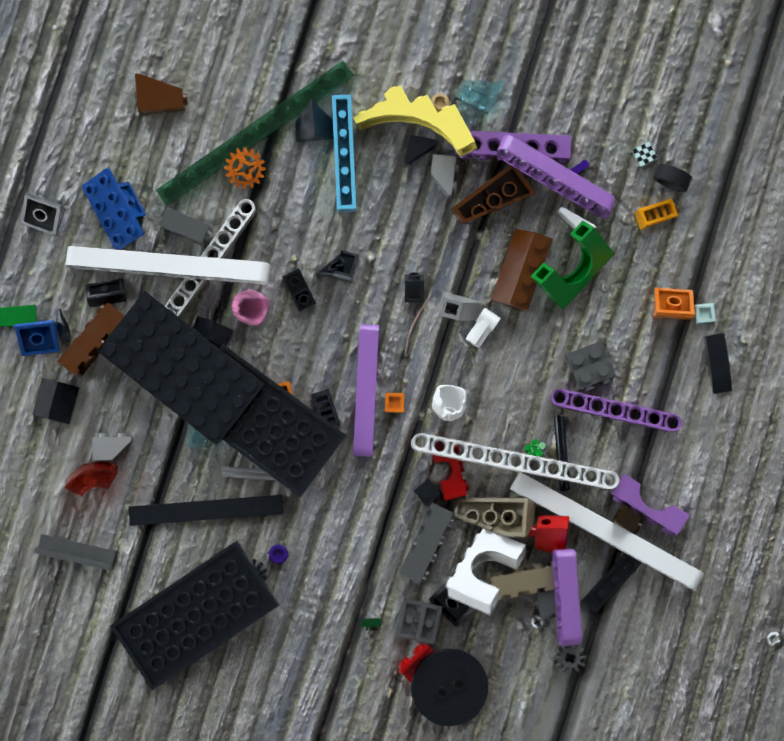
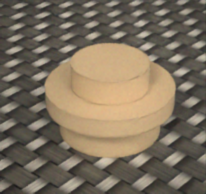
(440, 101)

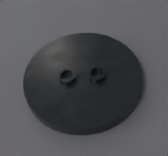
(449, 687)

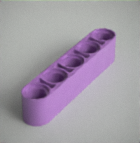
(567, 597)

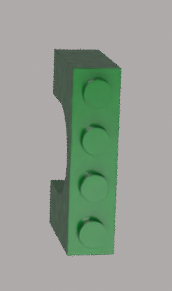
(594, 256)

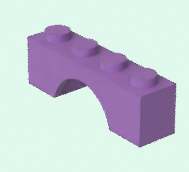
(628, 492)

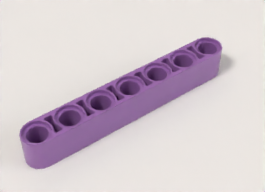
(556, 176)
(366, 390)
(625, 410)

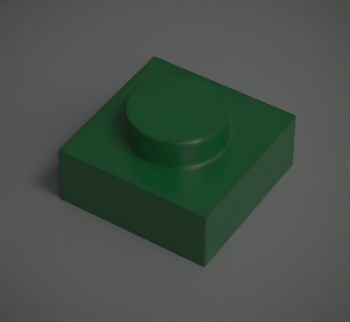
(371, 623)

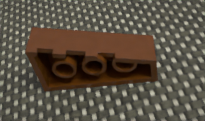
(498, 192)
(85, 346)

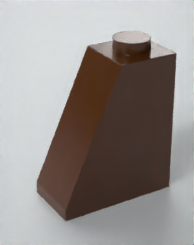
(158, 96)

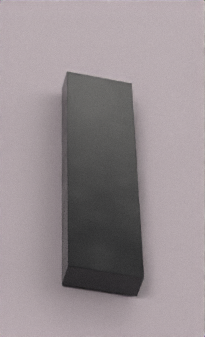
(610, 583)

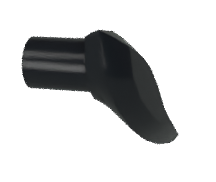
(63, 327)

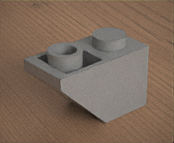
(443, 173)
(459, 307)
(109, 448)

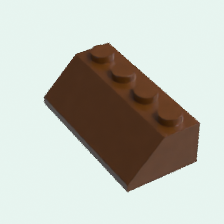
(523, 258)

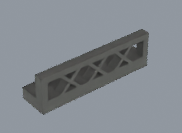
(76, 552)

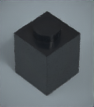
(426, 492)

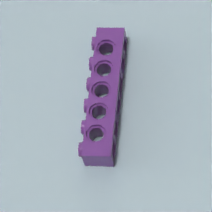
(541, 141)

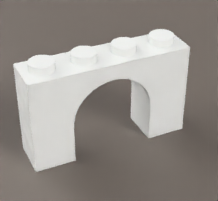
(486, 547)

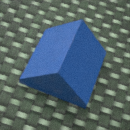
(37, 337)

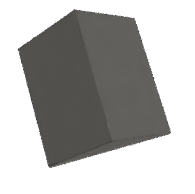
(41, 214)

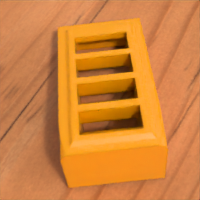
(645, 222)

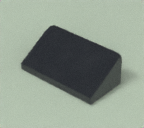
(106, 292)

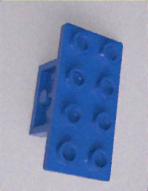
(115, 208)

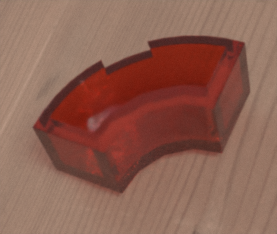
(91, 476)

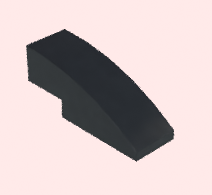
(718, 363)

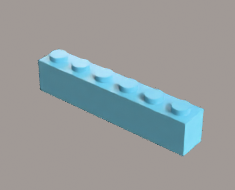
(344, 153)

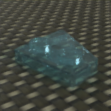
(479, 94)

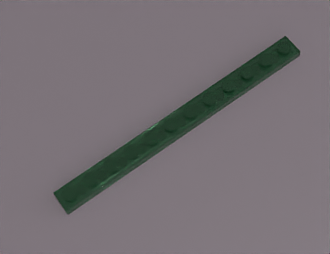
(254, 133)

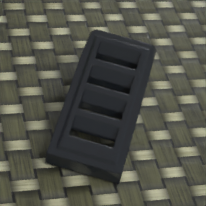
(336, 422)

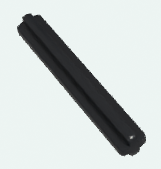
(561, 447)

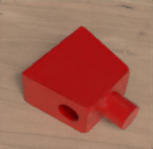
(550, 533)

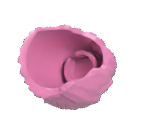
(250, 307)

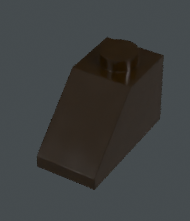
(627, 519)

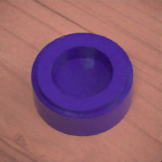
(278, 554)

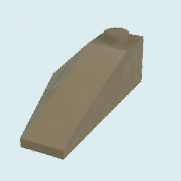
(501, 515)

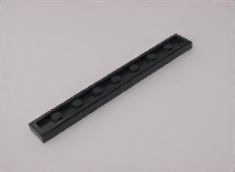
(205, 510)

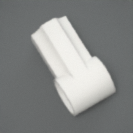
(485, 324)

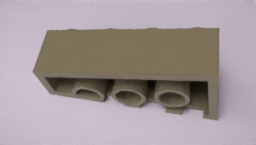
(523, 581)

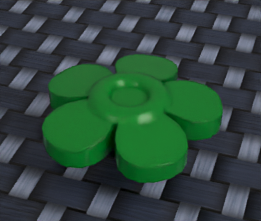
(536, 448)

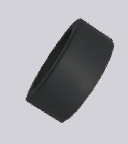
(672, 177)

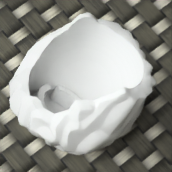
(449, 402)

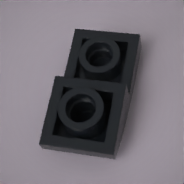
(298, 289)

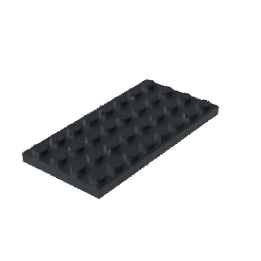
(181, 368)
(282, 434)
(194, 615)

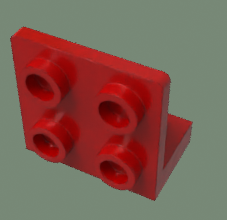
(408, 665)

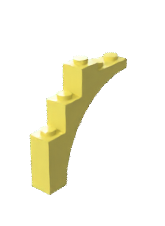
(421, 112)

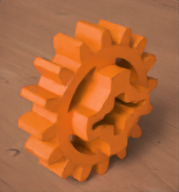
(248, 175)

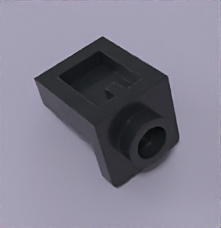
(414, 288)

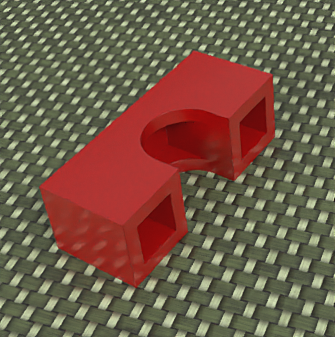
(455, 485)

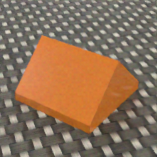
(673, 303)

